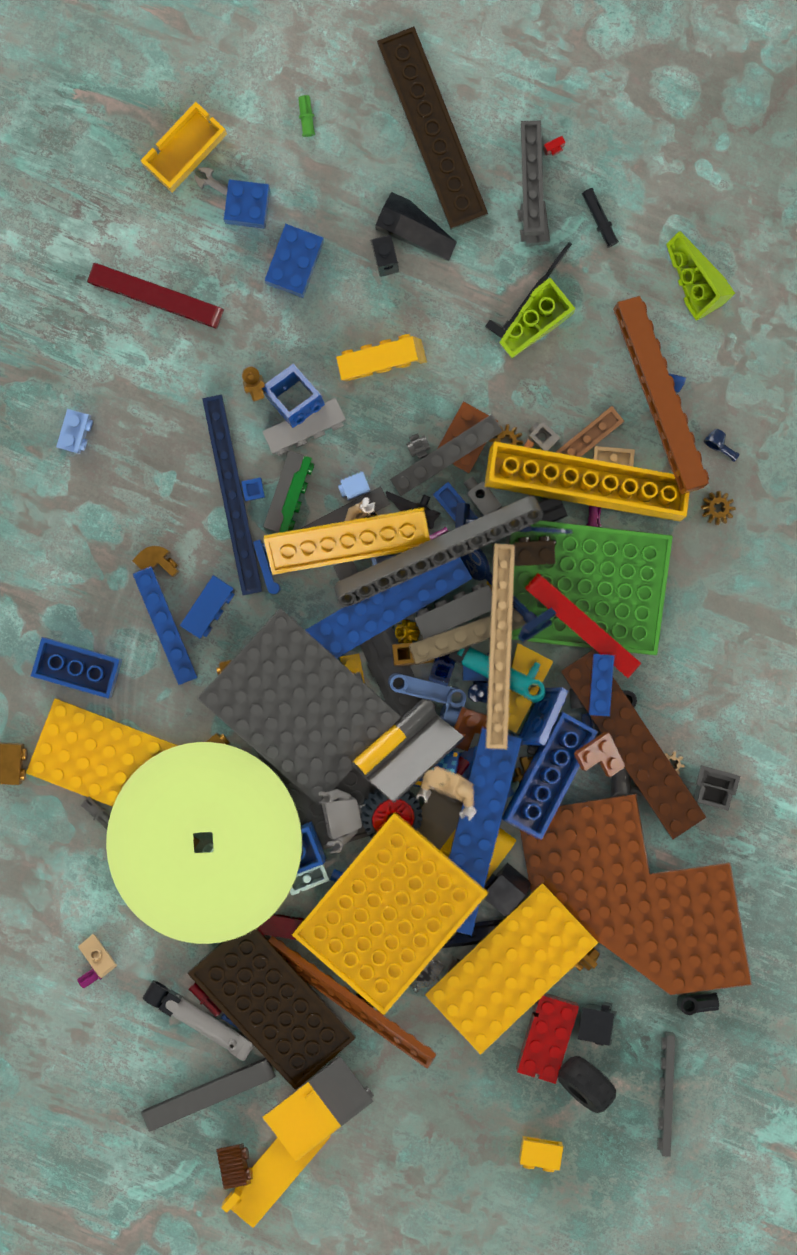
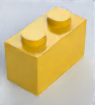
(540, 1153)

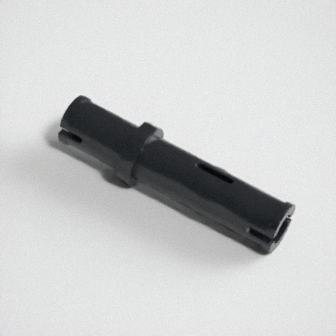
(600, 218)

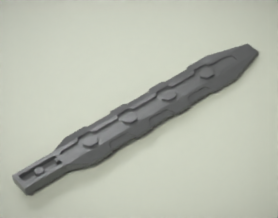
(380, 658)

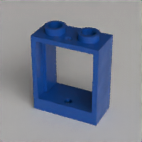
(283, 382)

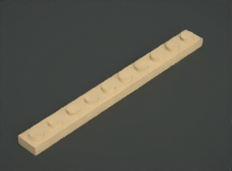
(500, 646)

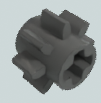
(418, 446)

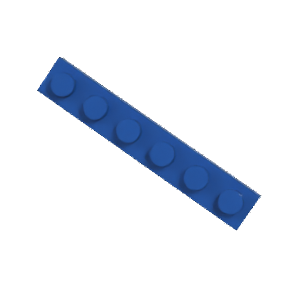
(165, 625)

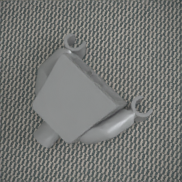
(341, 817)

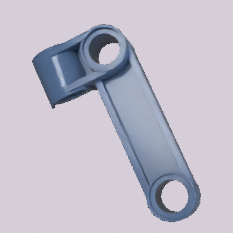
(434, 692)

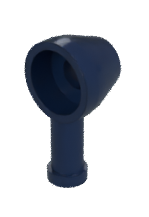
(716, 440)

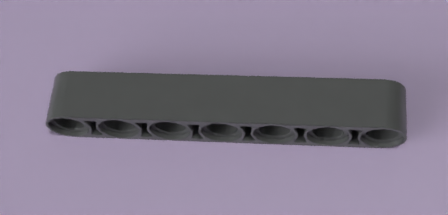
(208, 1094)

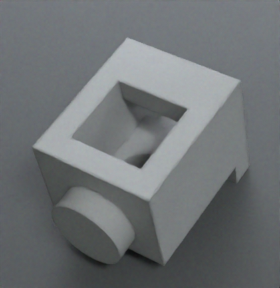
(551, 436)

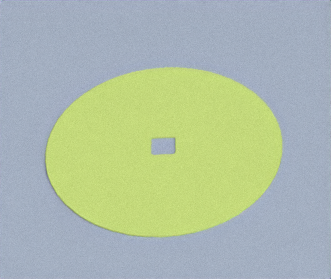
(254, 842)

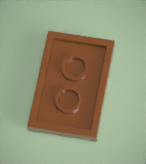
(465, 418)

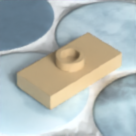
(97, 956)

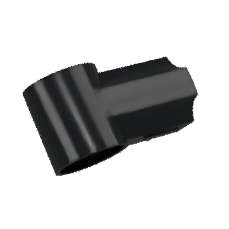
(700, 1003)

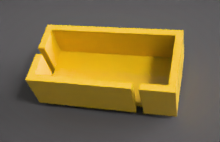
(184, 147)

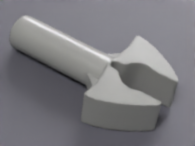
(210, 181)

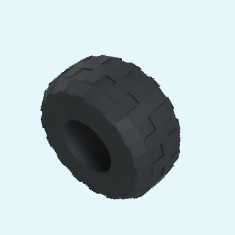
(587, 1084)

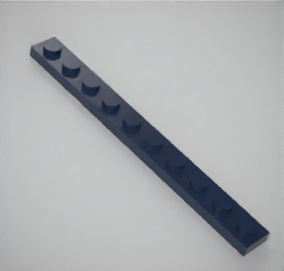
(232, 495)

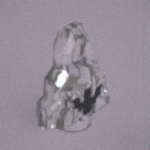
(428, 976)

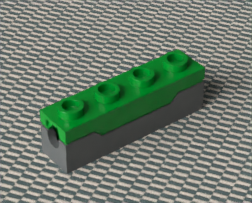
(288, 492)

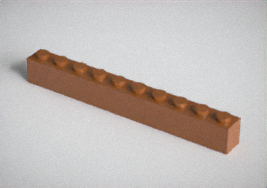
(661, 395)

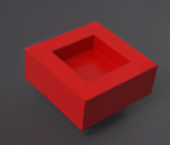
(554, 146)

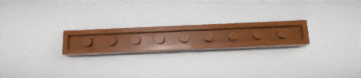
(356, 1006)

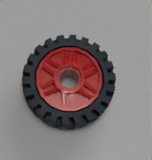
(378, 807)

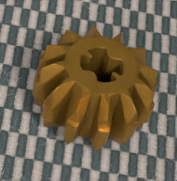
(510, 434)
(715, 501)

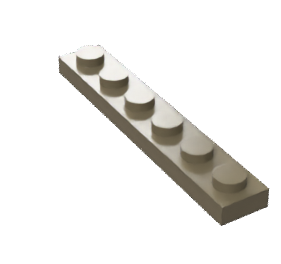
(457, 639)

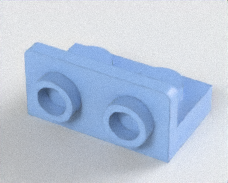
(74, 431)

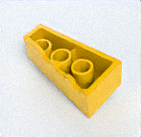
(380, 357)
(523, 661)

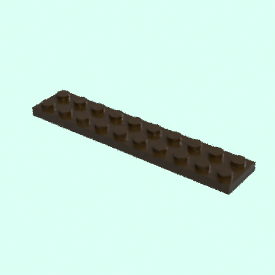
(432, 127)

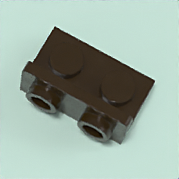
(534, 551)

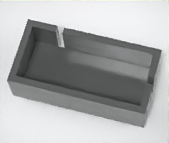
(454, 613)

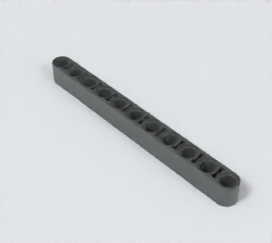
(438, 551)

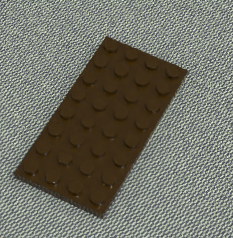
(272, 1006)

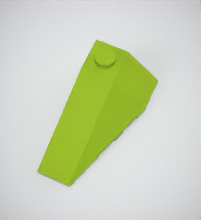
(538, 317)

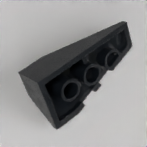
(410, 224)

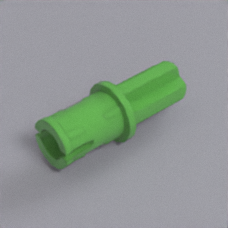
(306, 116)

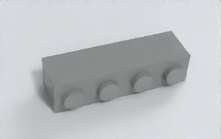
(284, 436)

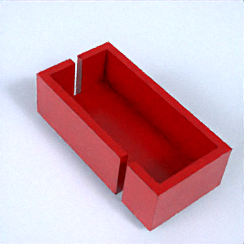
(547, 1037)

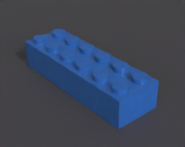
(548, 777)

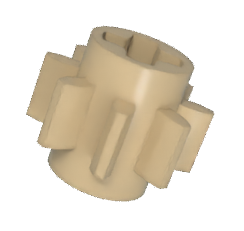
(677, 764)

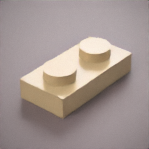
(614, 455)

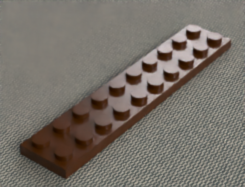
(639, 752)

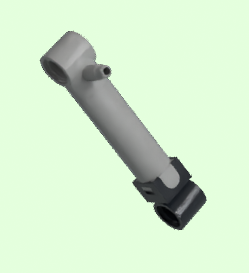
(173, 1004)

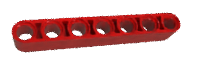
(582, 624)

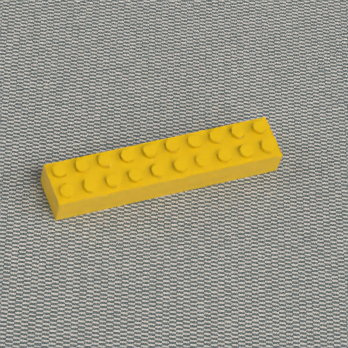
(585, 481)

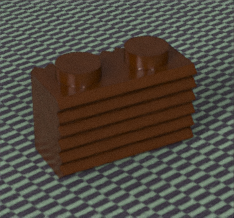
(234, 1166)

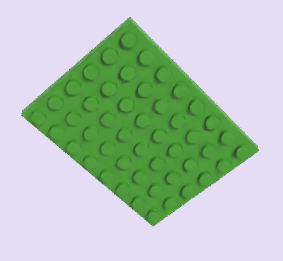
(609, 576)

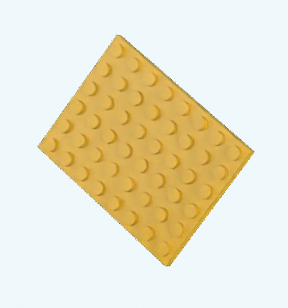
(389, 913)

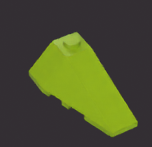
(702, 283)

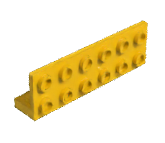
(271, 1177)

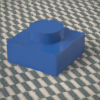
(253, 489)

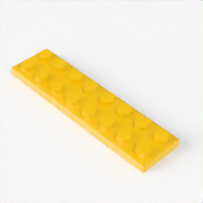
(346, 541)

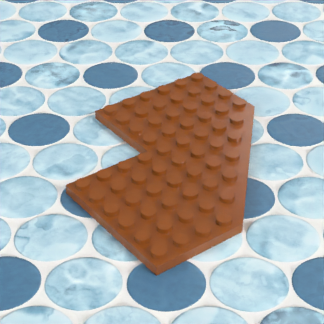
(667, 925)

